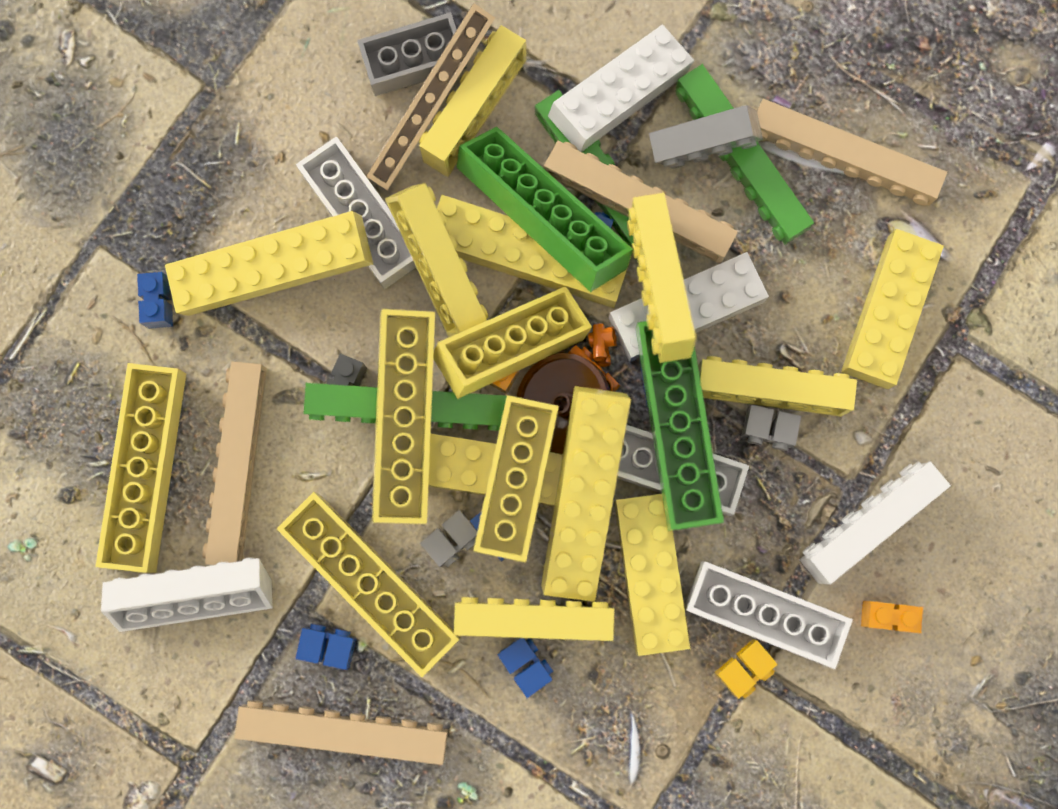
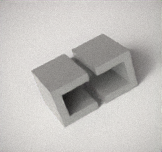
(783, 429)
(441, 548)

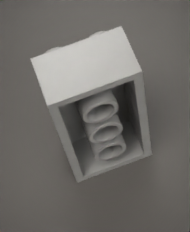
(405, 53)
(706, 136)

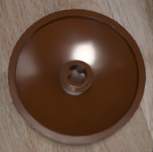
(553, 383)

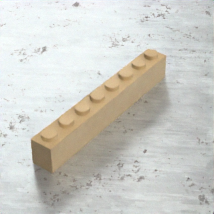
(430, 96)
(850, 153)
(616, 190)
(235, 463)
(341, 733)

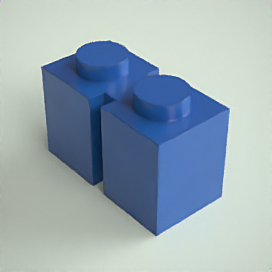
(153, 310)
(313, 646)
(532, 677)

